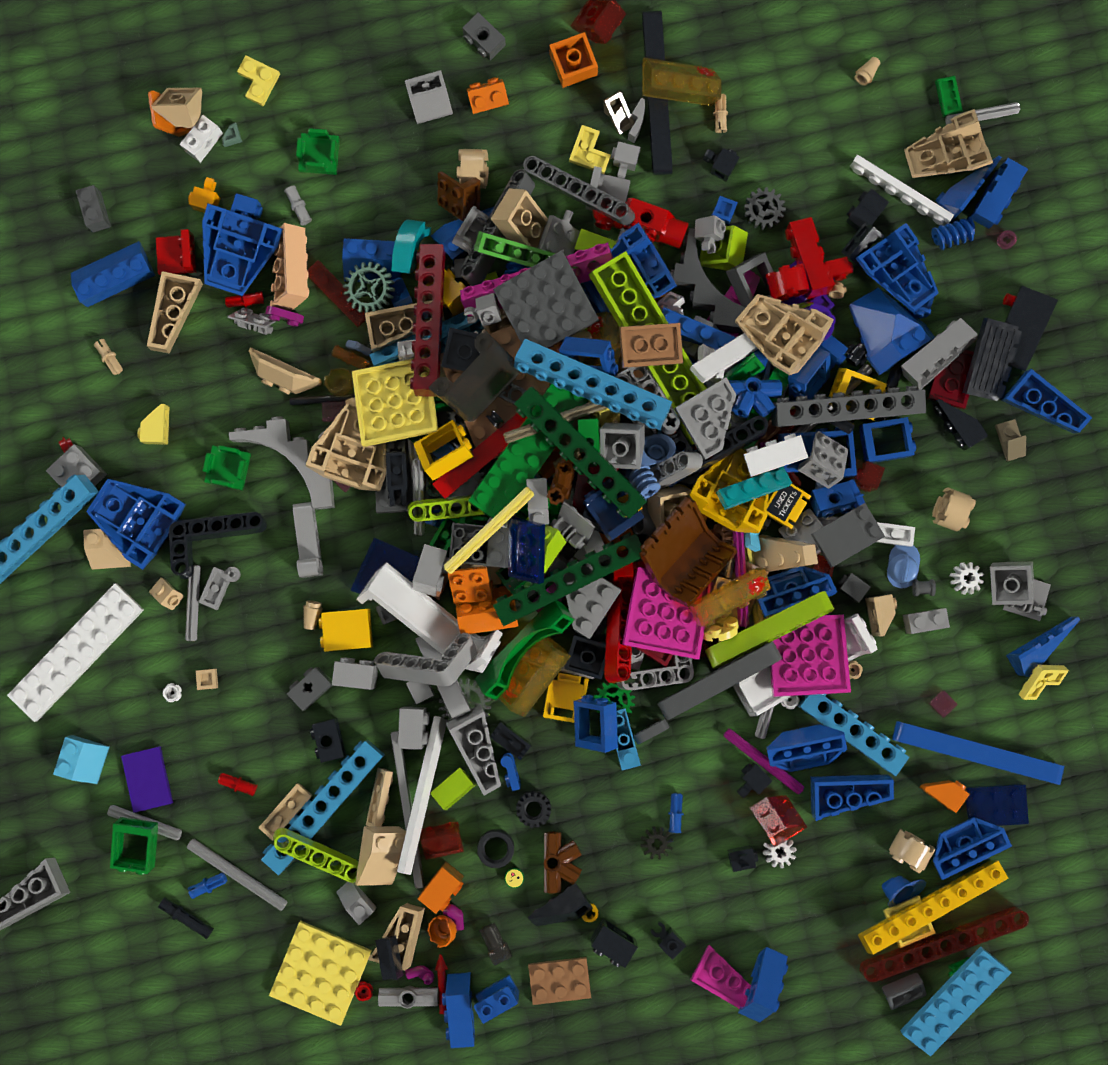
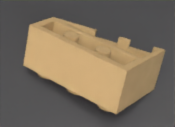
(784, 554)

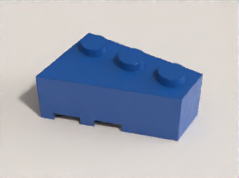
(998, 193)
(766, 985)
(459, 1010)

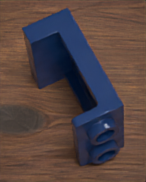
(605, 514)

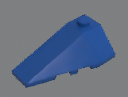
(446, 235)
(1040, 648)

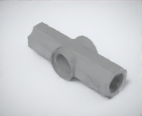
(395, 997)

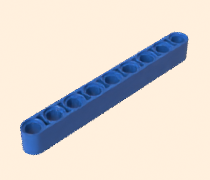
(978, 753)

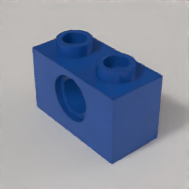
(840, 493)

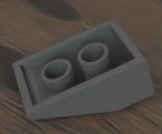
(847, 535)

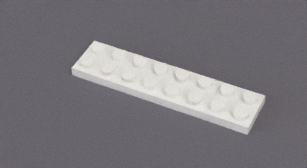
(75, 652)

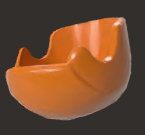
(442, 930)

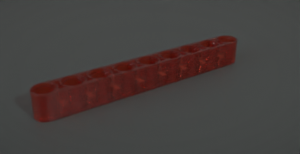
(953, 945)

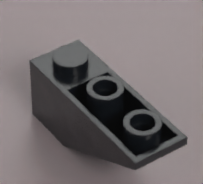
(963, 426)
(565, 907)

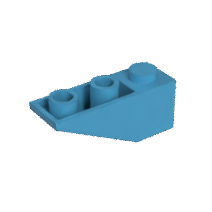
(626, 748)

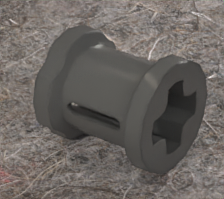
(923, 587)

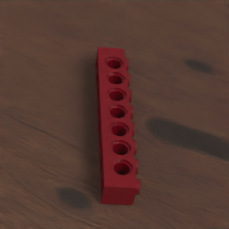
(434, 255)

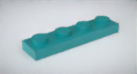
(753, 488)

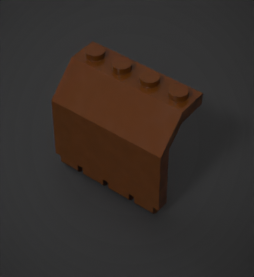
(685, 554)

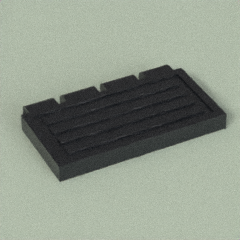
(991, 359)

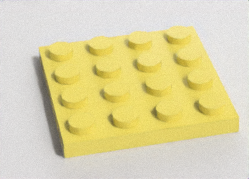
(389, 407)
(320, 973)

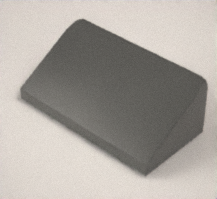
(904, 991)

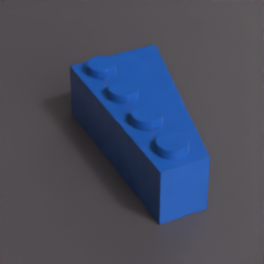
(1044, 401)
(844, 793)

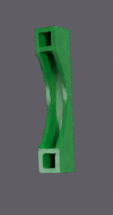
(497, 675)

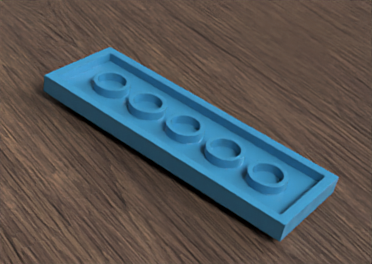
(955, 1001)

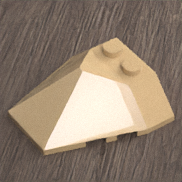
(950, 149)
(784, 331)
(343, 458)

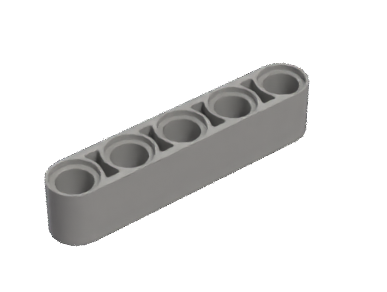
(453, 694)

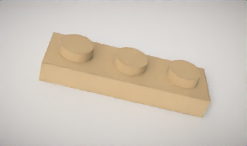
(379, 797)
(285, 810)

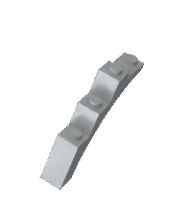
(297, 452)

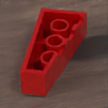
(807, 252)

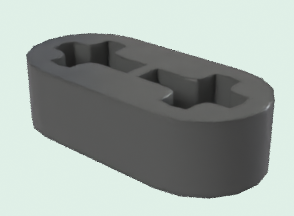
(651, 731)

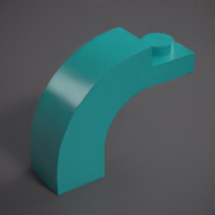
(407, 245)

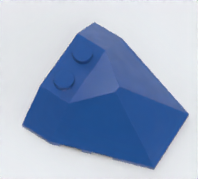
(235, 248)
(646, 260)
(900, 268)
(887, 330)
(135, 518)

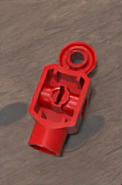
(660, 224)

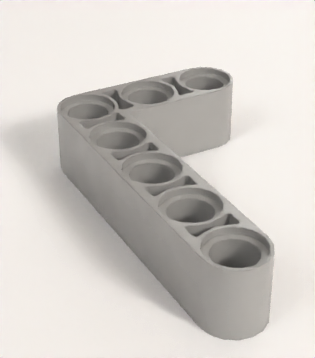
(666, 474)
(429, 670)

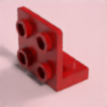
(176, 253)

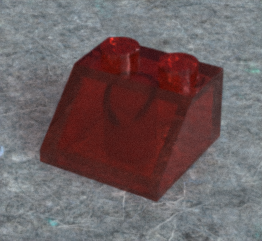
(599, 20)
(778, 818)

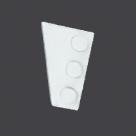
(775, 454)

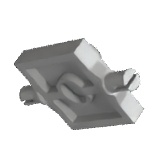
(559, 235)

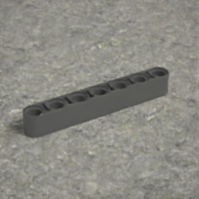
(585, 194)
(478, 264)
(720, 680)

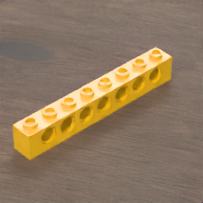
(932, 906)

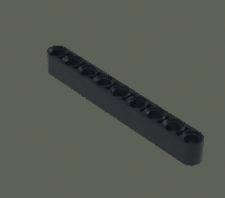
(657, 107)

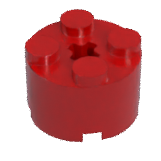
(788, 282)

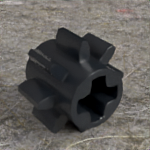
(856, 355)

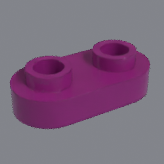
(276, 314)

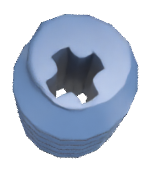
(643, 480)

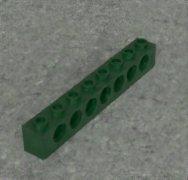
(532, 398)
(508, 615)

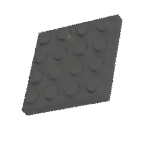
(546, 302)

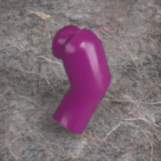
(456, 914)
(421, 972)

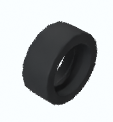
(481, 848)

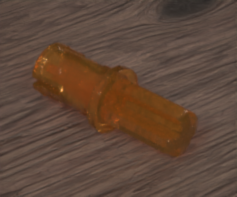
(350, 357)

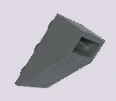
(492, 553)

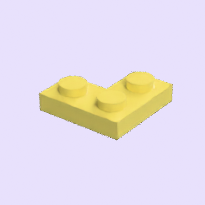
(262, 77)
(584, 152)
(1042, 676)

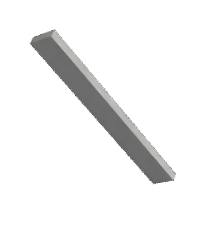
(406, 804)

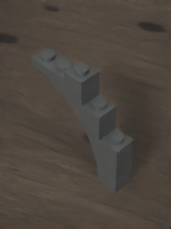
(703, 294)

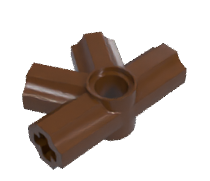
(562, 482)
(564, 856)

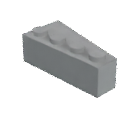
(33, 893)

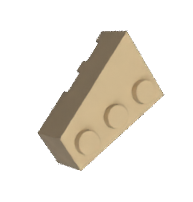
(406, 927)

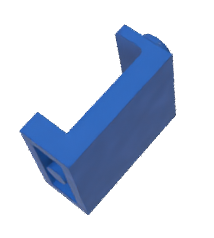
(496, 999)

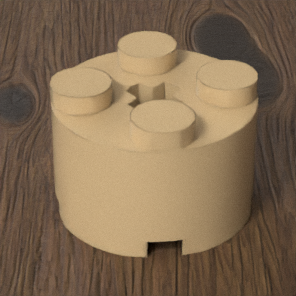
(473, 165)
(953, 509)
(911, 850)

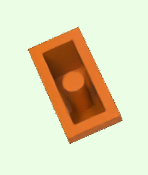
(948, 793)

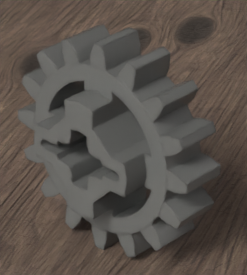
(771, 212)

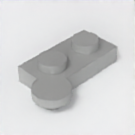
(217, 586)

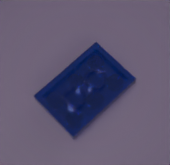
(526, 550)
(998, 804)

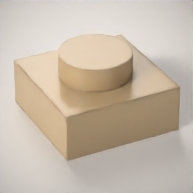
(206, 679)

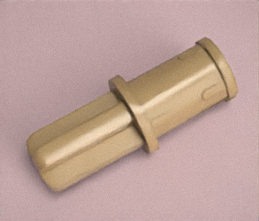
(720, 115)
(108, 357)

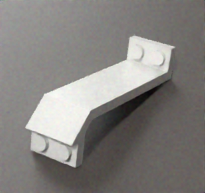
(424, 615)
(756, 690)

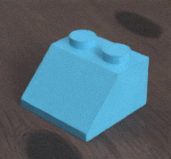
(81, 760)

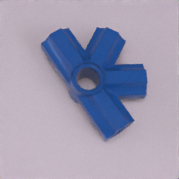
(758, 398)

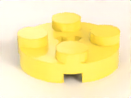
(723, 629)

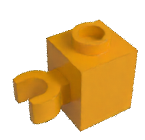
(201, 197)

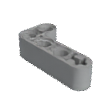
(649, 381)
(307, 540)
(655, 675)

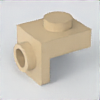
(166, 594)

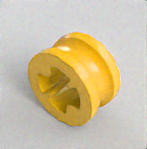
(592, 918)

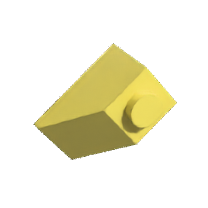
(155, 426)

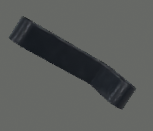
(730, 438)
(208, 532)

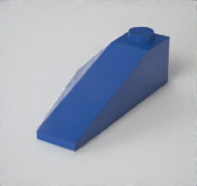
(961, 193)

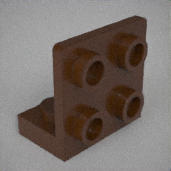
(458, 197)

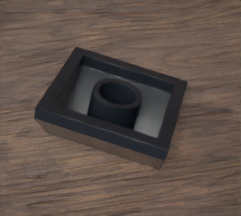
(587, 656)

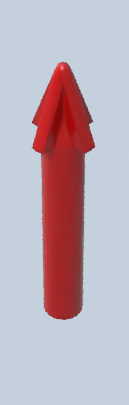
(440, 968)

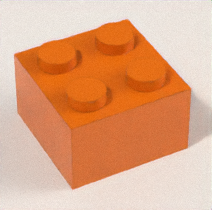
(573, 60)
(440, 888)

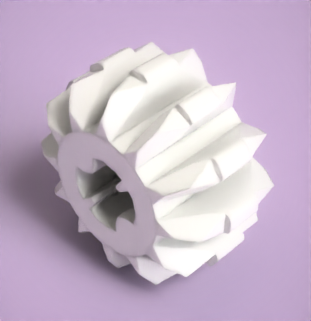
(968, 586)
(781, 858)

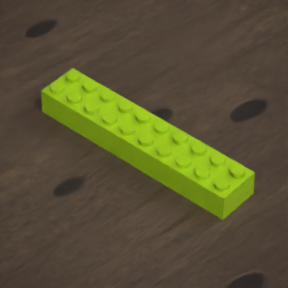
(635, 306)

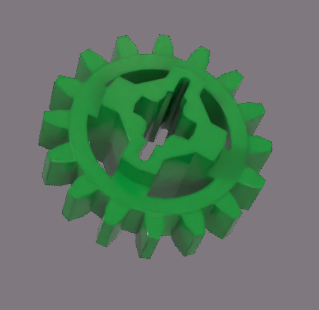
(619, 692)

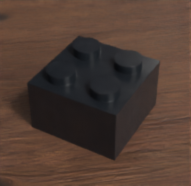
(613, 943)

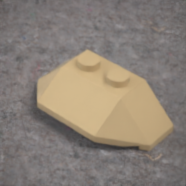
(281, 374)

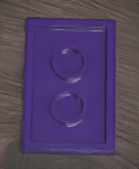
(147, 779)

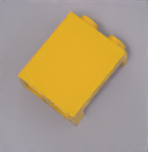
(346, 630)

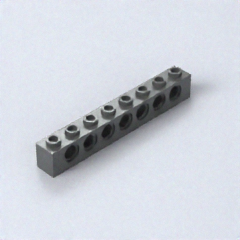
(914, 404)

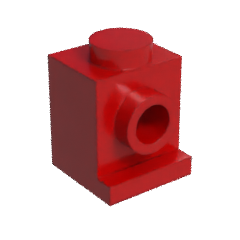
(839, 268)

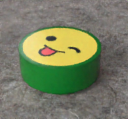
(514, 877)

